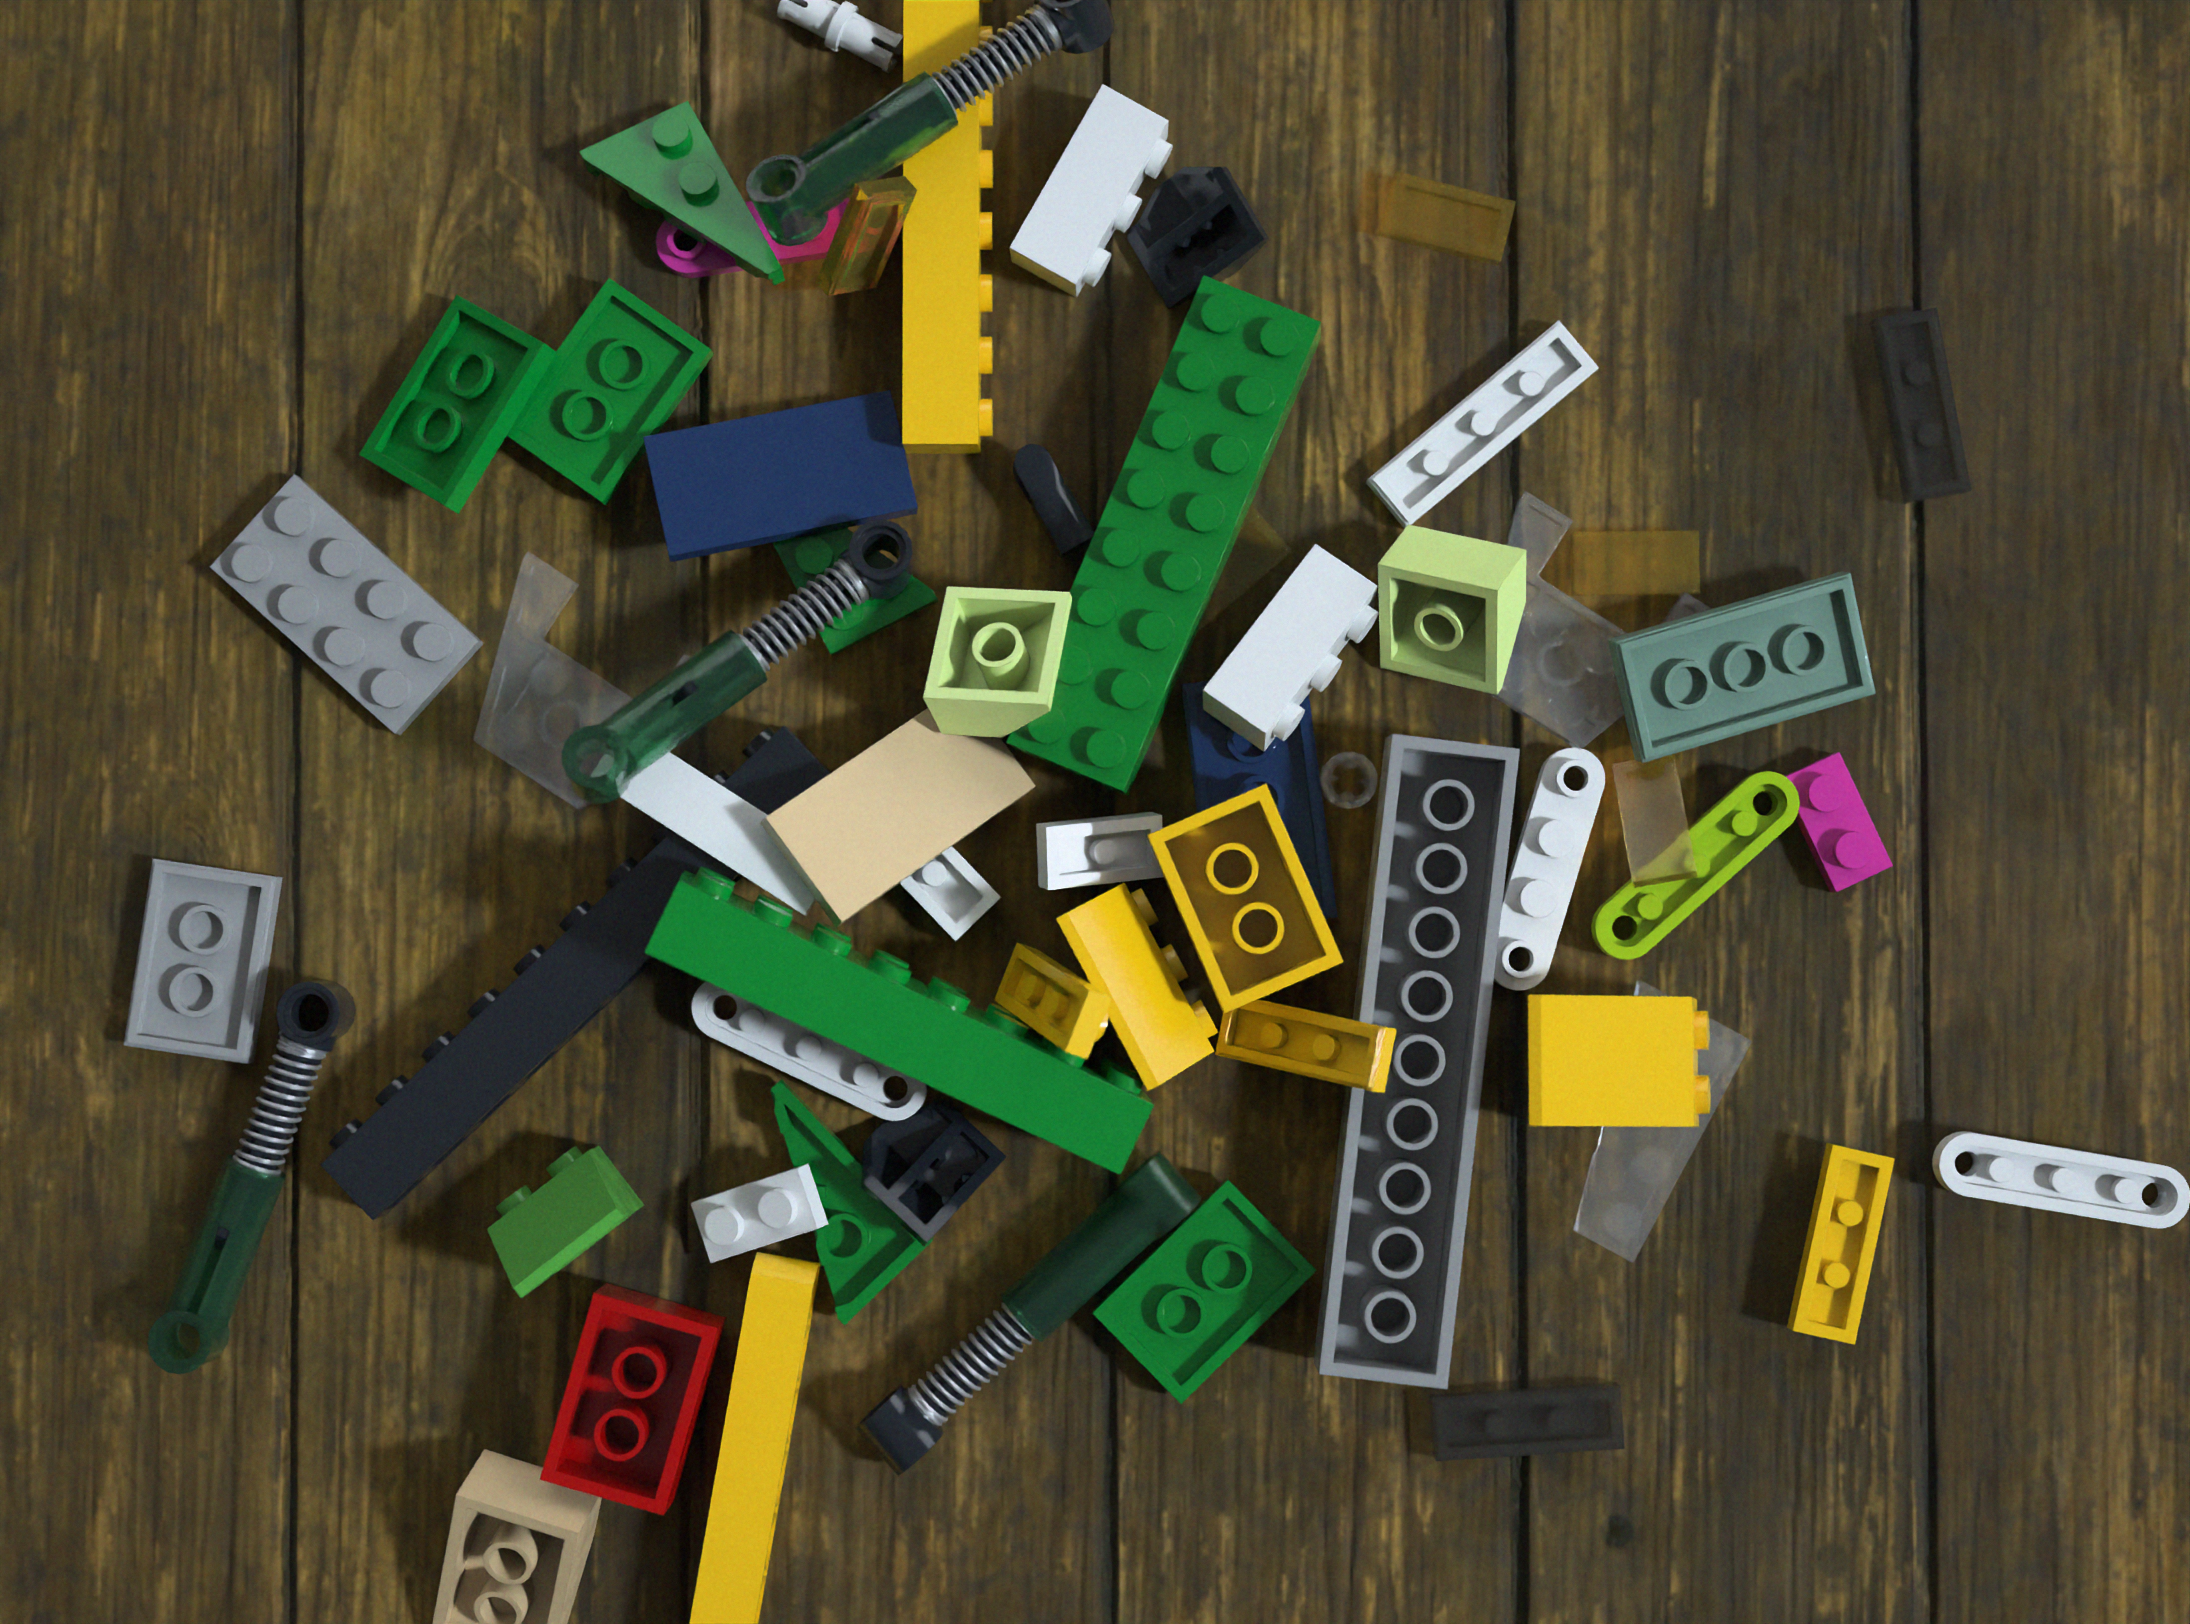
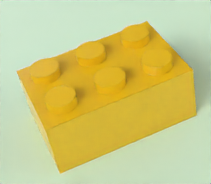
(1244, 898)

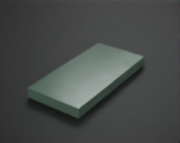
(1741, 666)

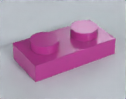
(1837, 824)

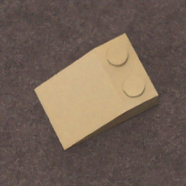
(514, 1546)

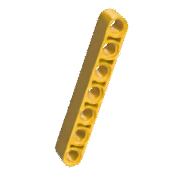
(755, 1440)

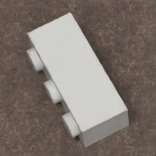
(1092, 192)
(1291, 649)

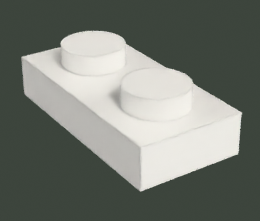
(1096, 850)
(951, 892)
(759, 1213)

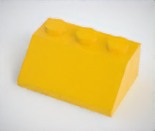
(1146, 1002)

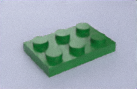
(608, 390)
(458, 403)
(1203, 1290)

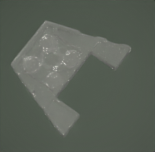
(1561, 653)
(537, 690)

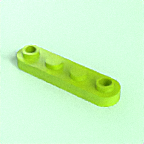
(1721, 846)

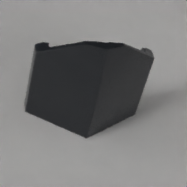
(1195, 229)
(926, 1167)

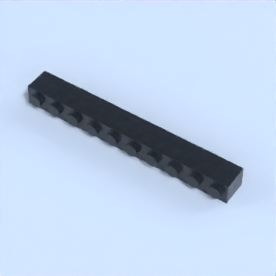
(547, 1003)

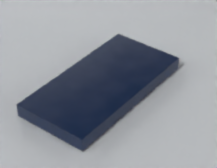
(780, 475)
(1231, 765)

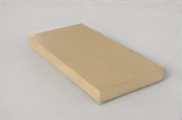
(893, 812)

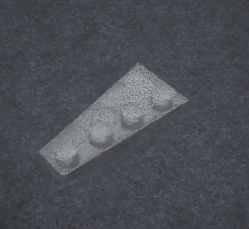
(1640, 1165)

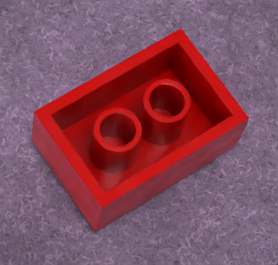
(633, 1398)

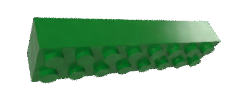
(1170, 530)
(900, 1020)

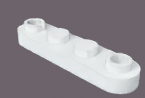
(1546, 865)
(806, 1055)
(2061, 1180)

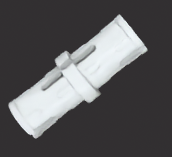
(845, 29)

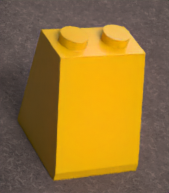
(1616, 1061)

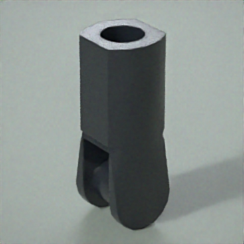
(1051, 500)

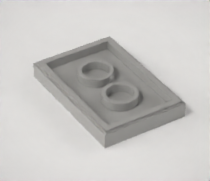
(203, 961)

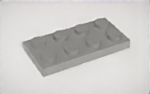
(346, 605)

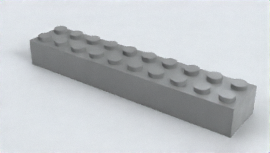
(1431, 977)

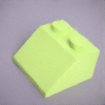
(1450, 607)
(995, 659)

